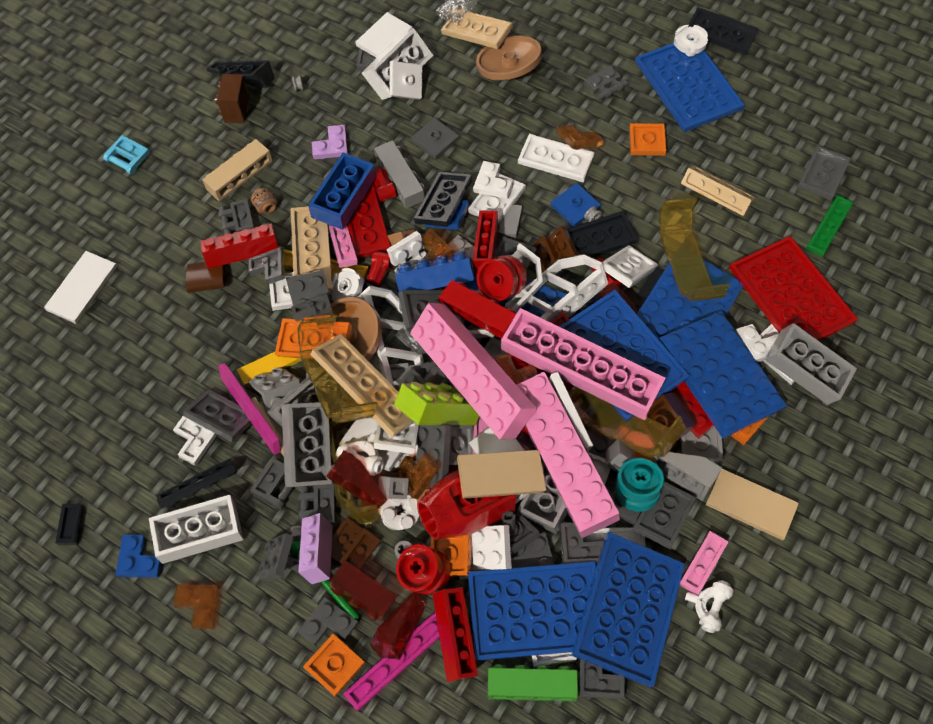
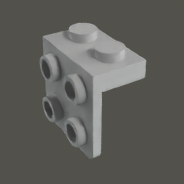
(274, 386)

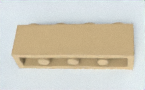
(237, 170)

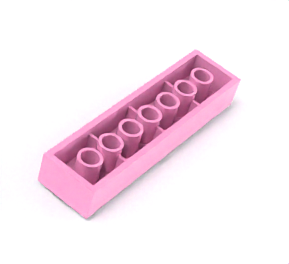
(582, 363)
(473, 371)
(567, 459)

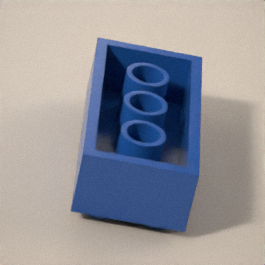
(342, 191)
(435, 273)

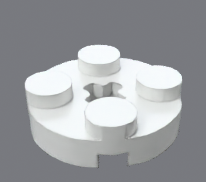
(687, 46)
(350, 277)
(403, 520)

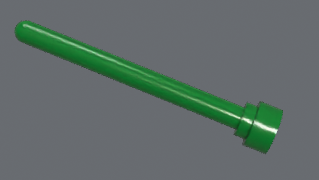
(295, 551)

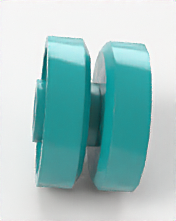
(639, 484)

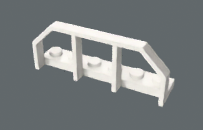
(519, 254)
(577, 295)
(379, 359)

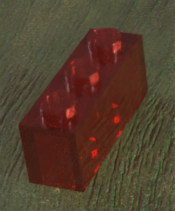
(362, 591)

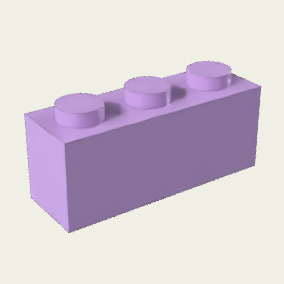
(315, 548)

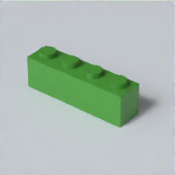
(532, 684)

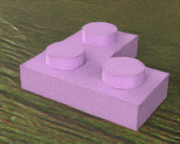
(334, 146)

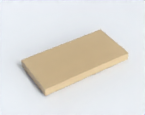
(478, 29)
(501, 474)
(752, 504)

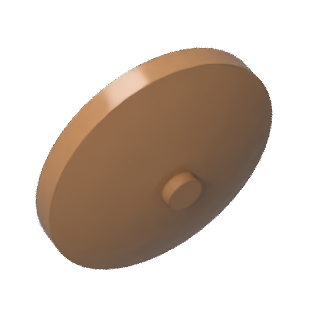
(512, 59)
(365, 323)

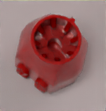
(449, 515)

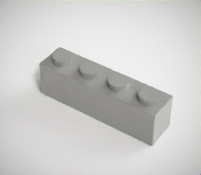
(399, 173)

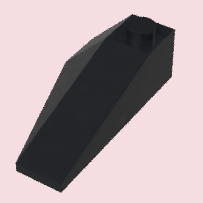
(253, 71)

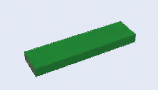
(829, 226)

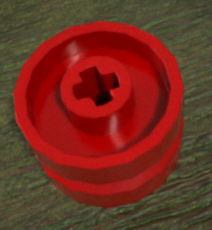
(501, 277)
(423, 569)

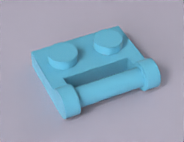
(129, 150)

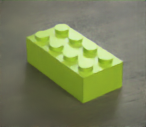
(435, 404)

